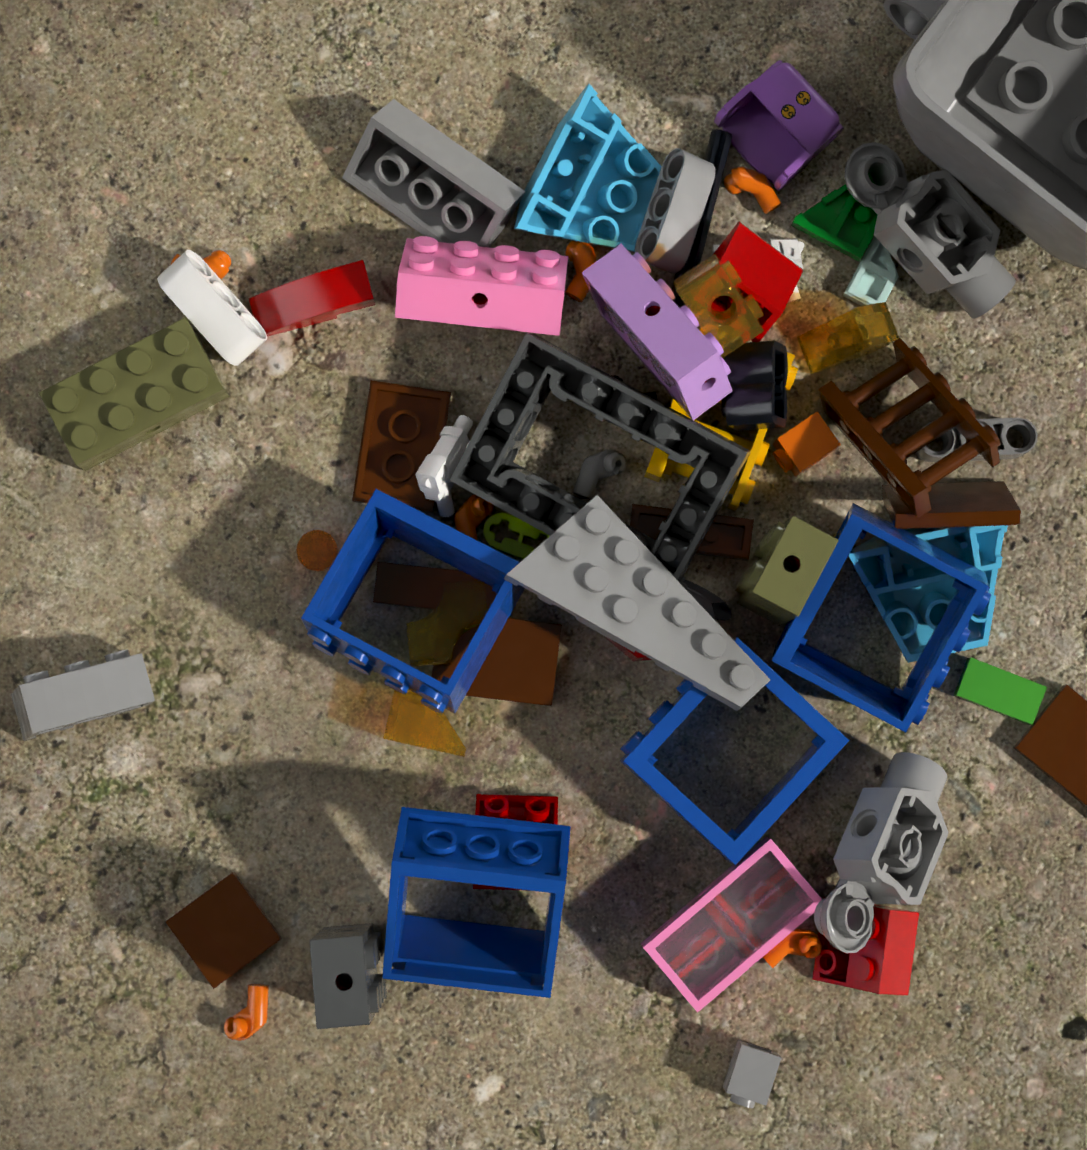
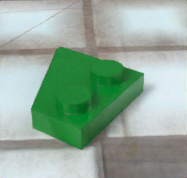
(840, 222)

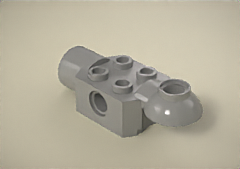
(931, 228)
(885, 850)

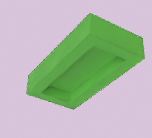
(1000, 691)

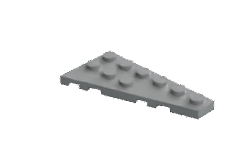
(626, 594)

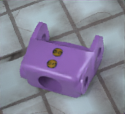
(779, 123)

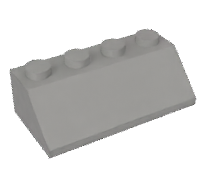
(430, 179)

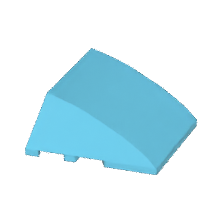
(590, 180)
(917, 594)

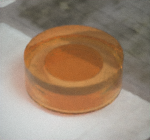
(317, 550)

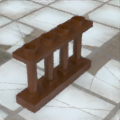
(891, 459)

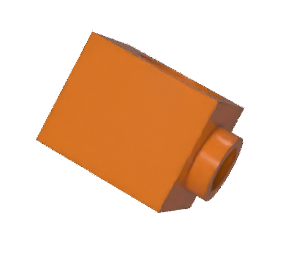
(804, 445)

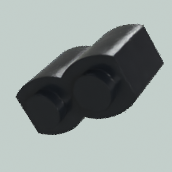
(757, 385)

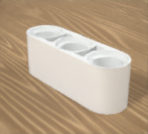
(212, 307)

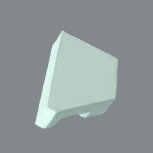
(873, 276)

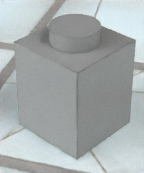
(751, 1074)

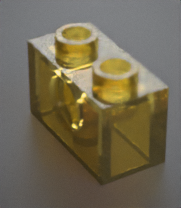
(706, 283)

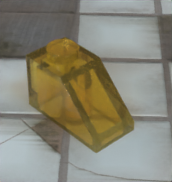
(848, 337)
(420, 726)

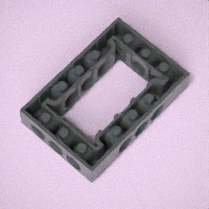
(543, 367)

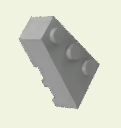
(81, 694)

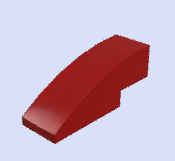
(313, 298)

